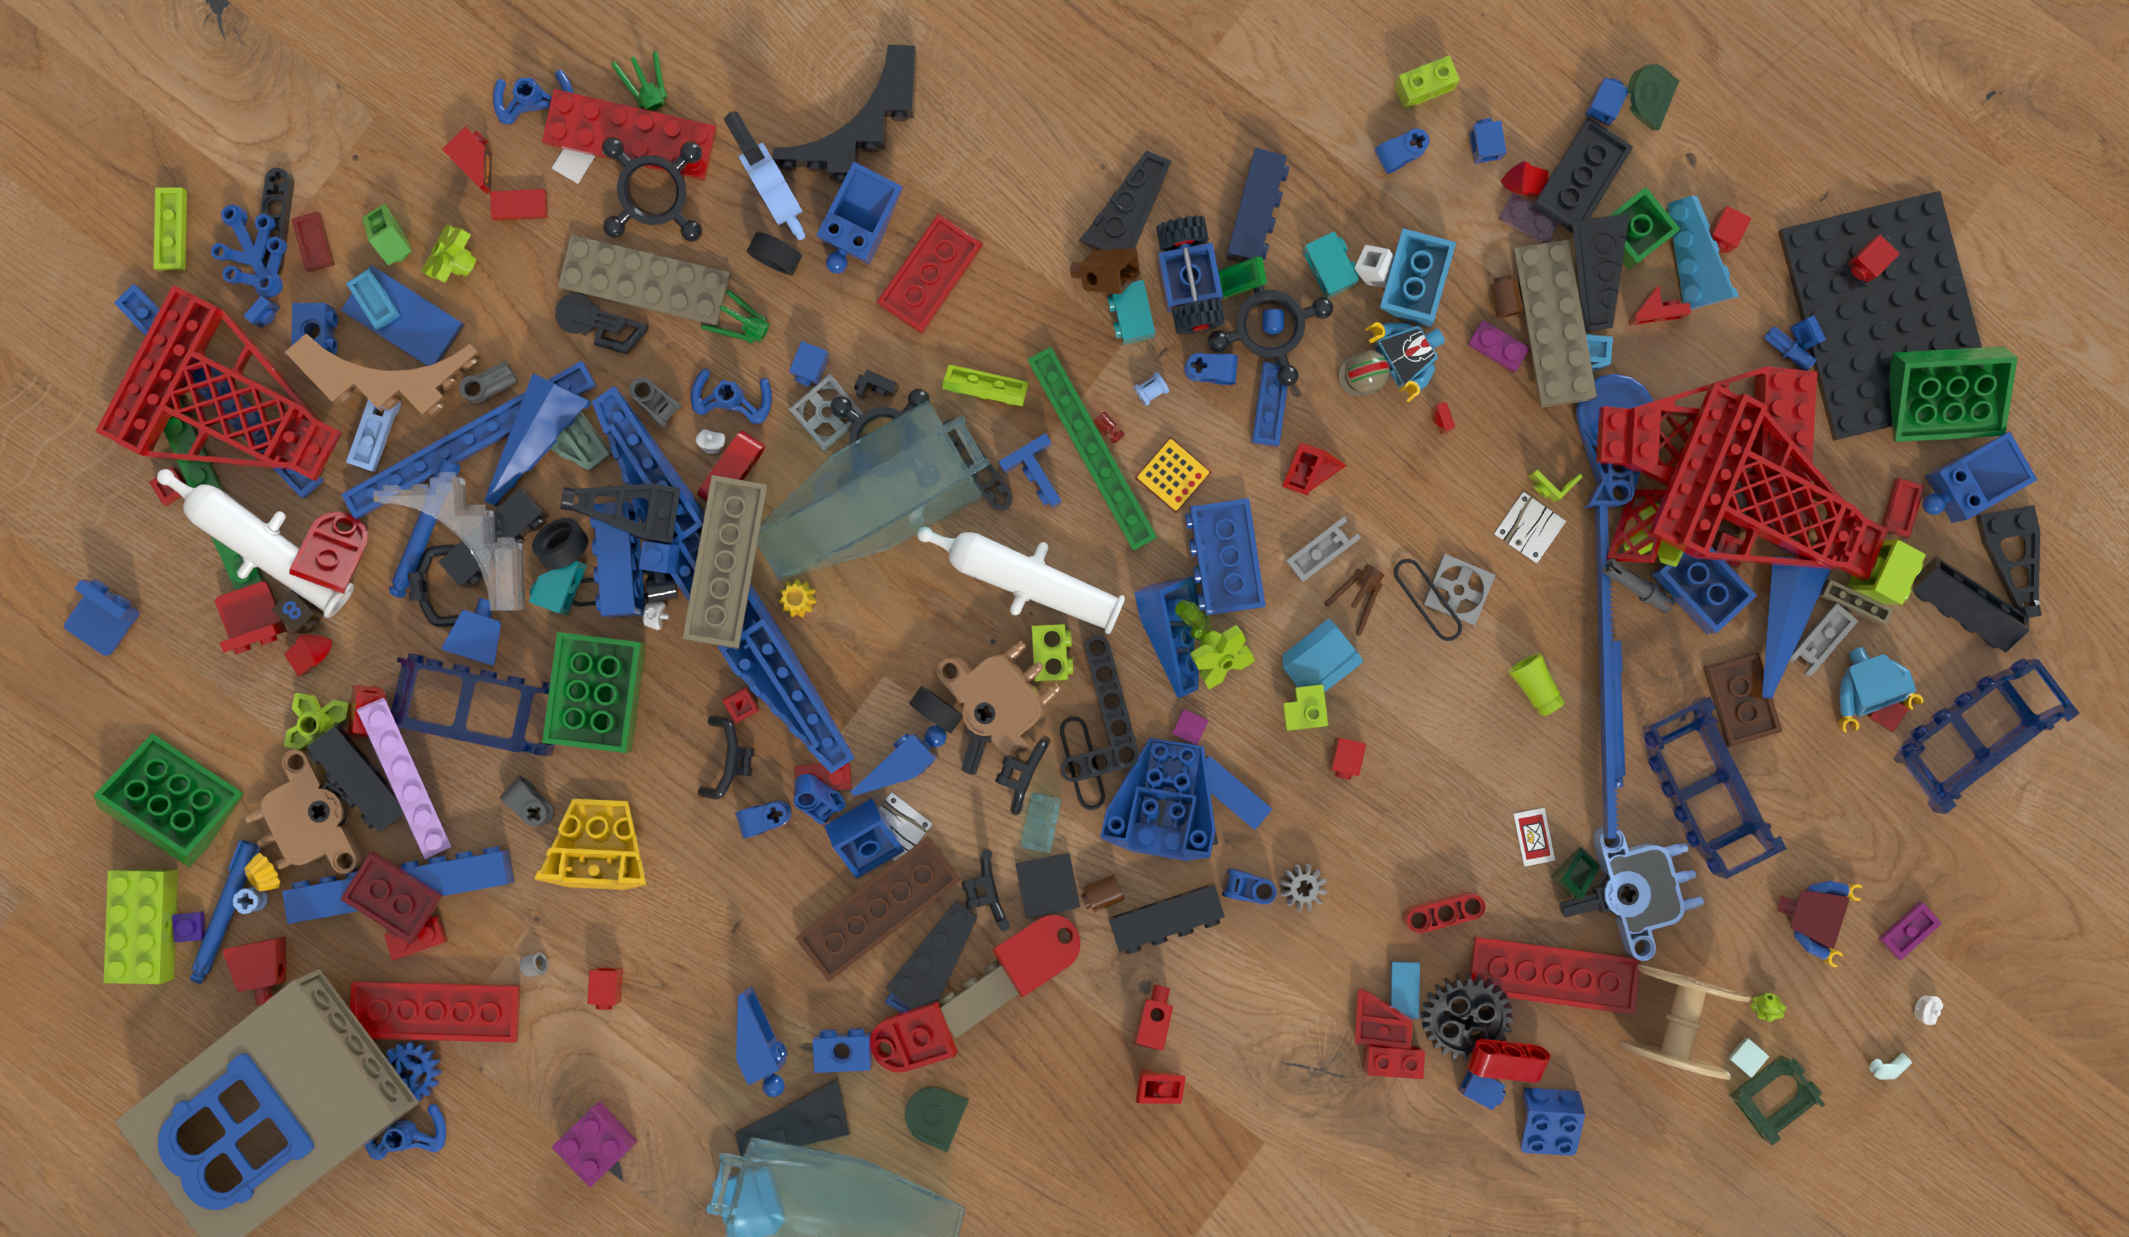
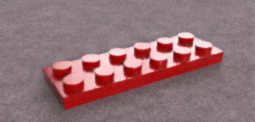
(585, 122)
(1558, 974)
(437, 1011)

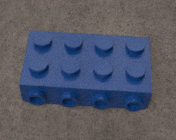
(1225, 557)

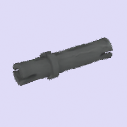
(1646, 591)

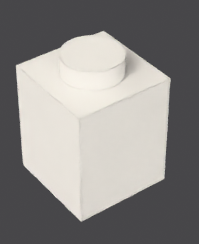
(1374, 265)

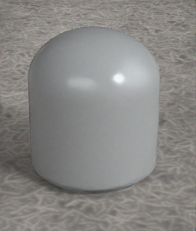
(528, 965)

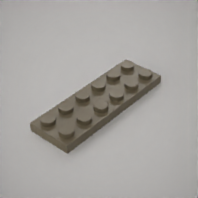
(644, 280)
(1554, 324)
(725, 562)

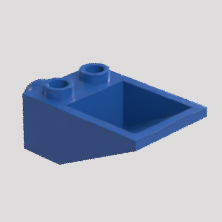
(859, 210)
(1978, 479)
(905, 762)
(757, 1047)

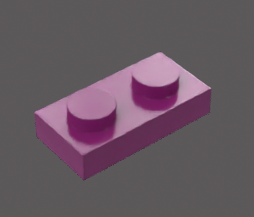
(1498, 346)
(1909, 930)

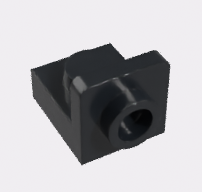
(880, 385)

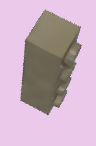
(1856, 602)

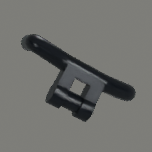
(420, 586)
(732, 759)
(1027, 769)
(990, 889)

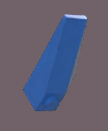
(1169, 632)

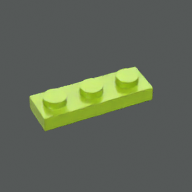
(170, 229)
(985, 385)

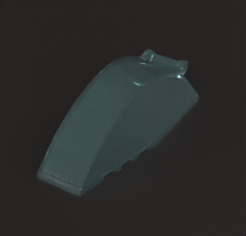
(873, 494)
(825, 1194)

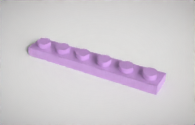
(403, 777)

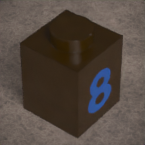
(298, 613)

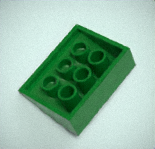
(1951, 393)
(594, 692)
(168, 799)

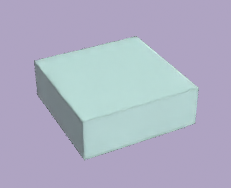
(1748, 1057)

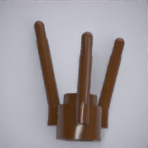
(1368, 581)

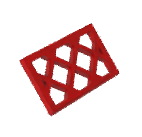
(1632, 554)

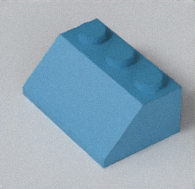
(1417, 277)

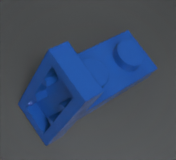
(1032, 469)

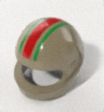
(1364, 372)

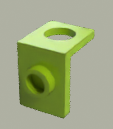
(1547, 489)

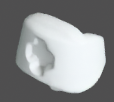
(710, 441)
(654, 614)
(1928, 1009)

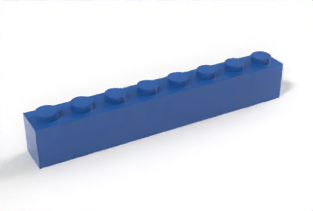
(446, 877)

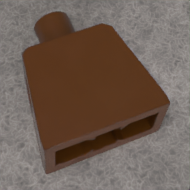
(1107, 270)

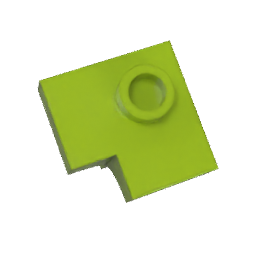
(1307, 710)

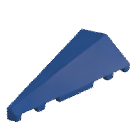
(540, 420)
(1790, 605)

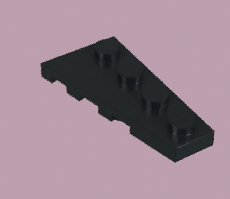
(1129, 207)
(1599, 265)
(931, 964)
(802, 1122)

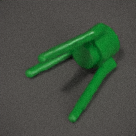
(650, 97)
(755, 327)

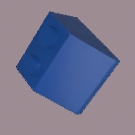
(863, 838)

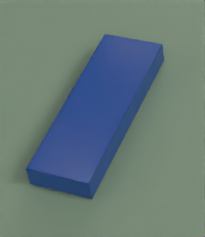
(1269, 407)
(1236, 795)

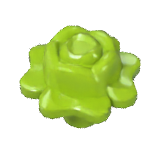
(1768, 1007)

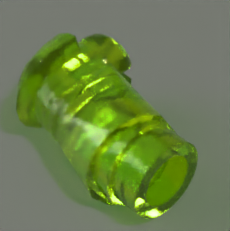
(1193, 616)

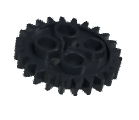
(1466, 1014)

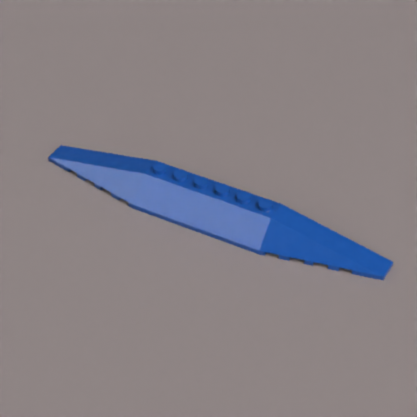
(764, 653)

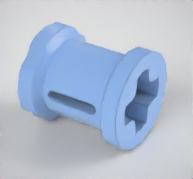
(1151, 388)
(241, 902)

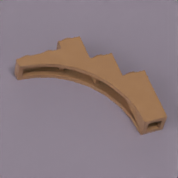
(341, 378)

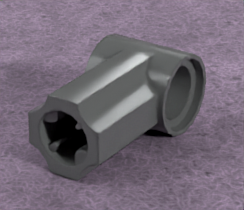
(491, 382)

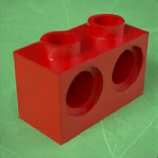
(1394, 1061)

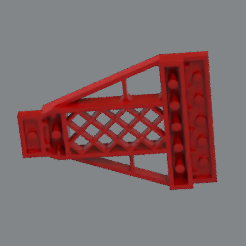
(160, 377)
(1634, 434)
(1707, 480)

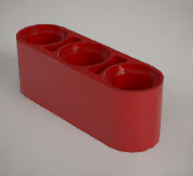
(735, 461)
(1457, 912)
(1508, 1060)

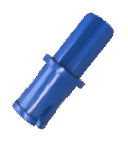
(1789, 348)

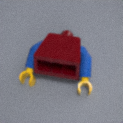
(1819, 916)

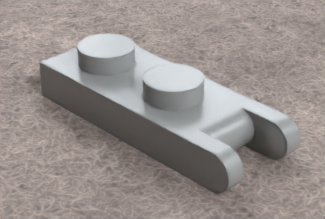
(1321, 551)
(1824, 637)

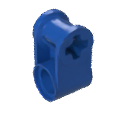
(1398, 151)
(1217, 368)
(816, 798)
(759, 819)
(1247, 887)

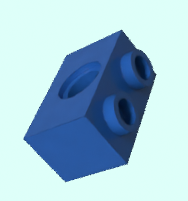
(312, 315)
(828, 1060)

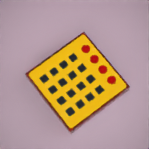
(1173, 475)

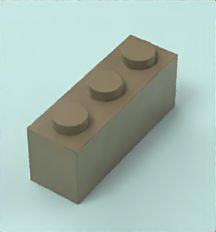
(977, 999)

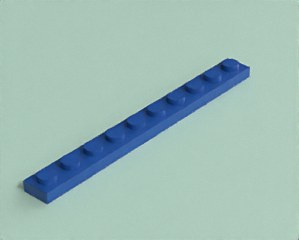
(142, 312)
(457, 445)

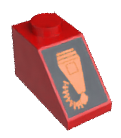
(472, 157)

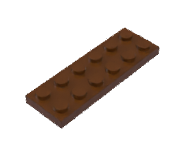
(878, 908)

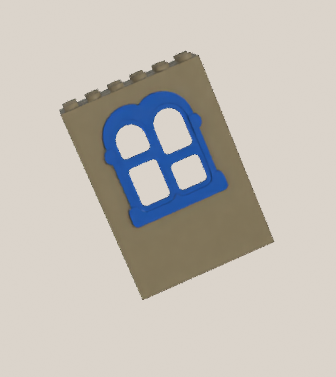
(312, 1077)

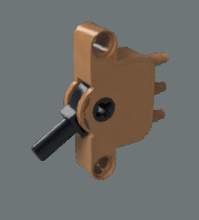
(1010, 697)
(298, 820)

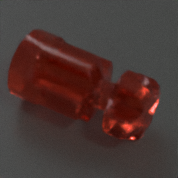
(1107, 426)

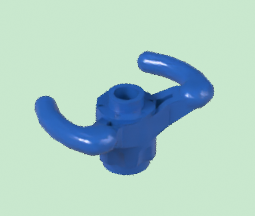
(527, 97)
(735, 403)
(404, 1134)

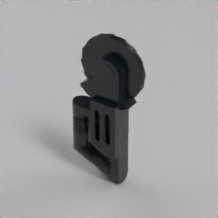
(579, 315)

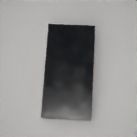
(1582, 175)

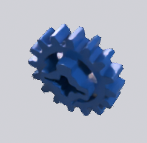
(406, 1060)

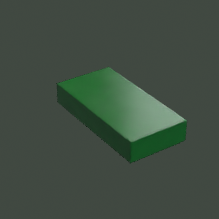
(1242, 277)

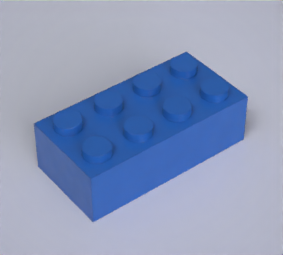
(618, 566)

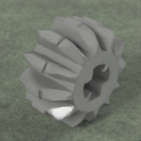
(1294, 883)

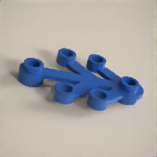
(253, 252)

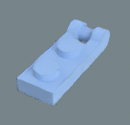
(371, 437)

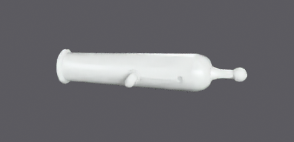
(252, 539)
(1027, 577)

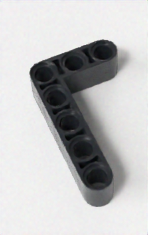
(1108, 716)

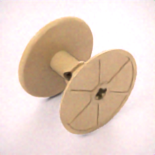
(1683, 1024)

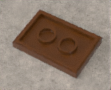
(1738, 699)

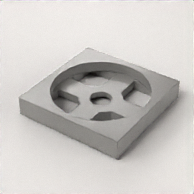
(813, 423)
(1464, 575)

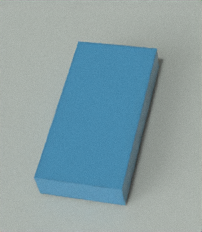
(373, 299)
(1405, 987)

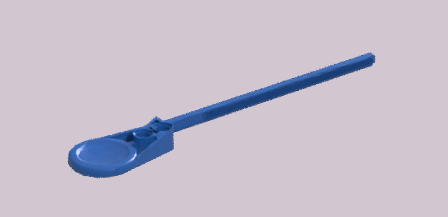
(1618, 392)

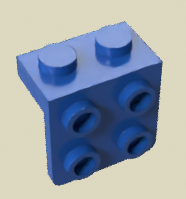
(100, 617)
(1552, 1121)

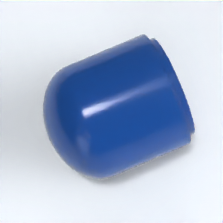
(1273, 321)

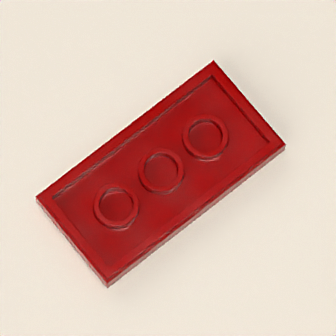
(929, 273)

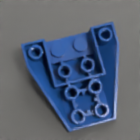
(1169, 773)

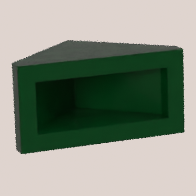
(1576, 873)

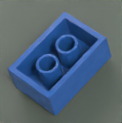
(1705, 590)

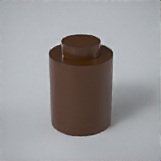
(1506, 297)
(1102, 894)

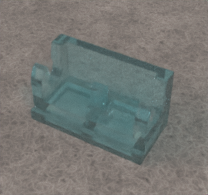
(1041, 822)

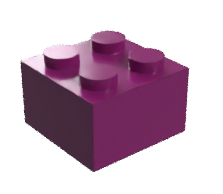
(594, 1144)

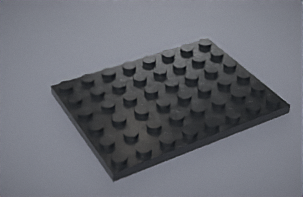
(1907, 308)

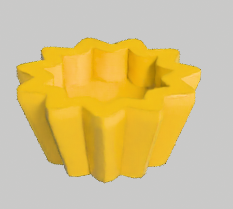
(797, 598)
(261, 873)

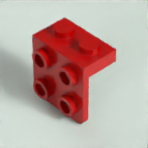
(249, 617)

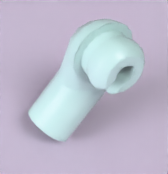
(1892, 1070)

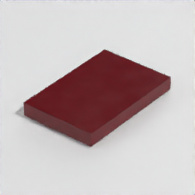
(391, 897)

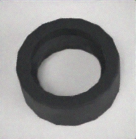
(774, 253)
(565, 553)
(935, 709)

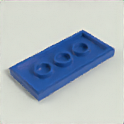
(420, 329)

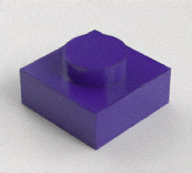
(188, 926)

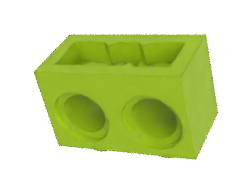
(1426, 82)
(1044, 653)

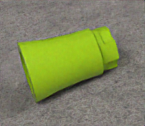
(1537, 684)

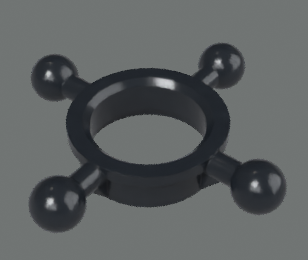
(615, 225)
(1287, 374)
(842, 407)

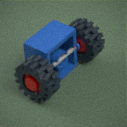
(1189, 275)

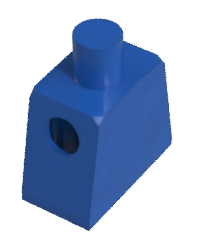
(475, 634)

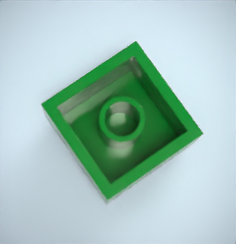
(1647, 227)

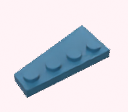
(1700, 268)

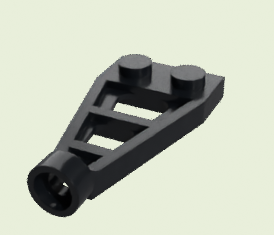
(660, 513)
(2008, 524)

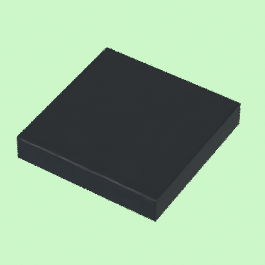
(1047, 885)

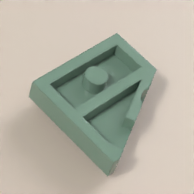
(582, 444)

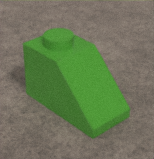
(386, 235)

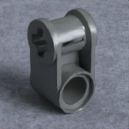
(657, 403)
(524, 799)

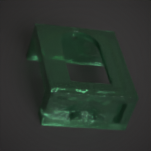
(1806, 1097)

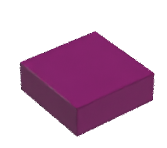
(1190, 727)

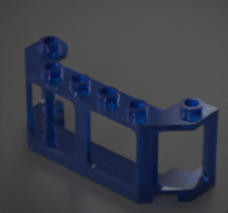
(458, 730)
(1984, 759)
(1725, 773)

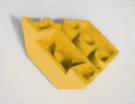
(595, 848)

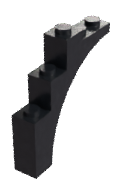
(867, 130)

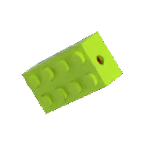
(140, 926)

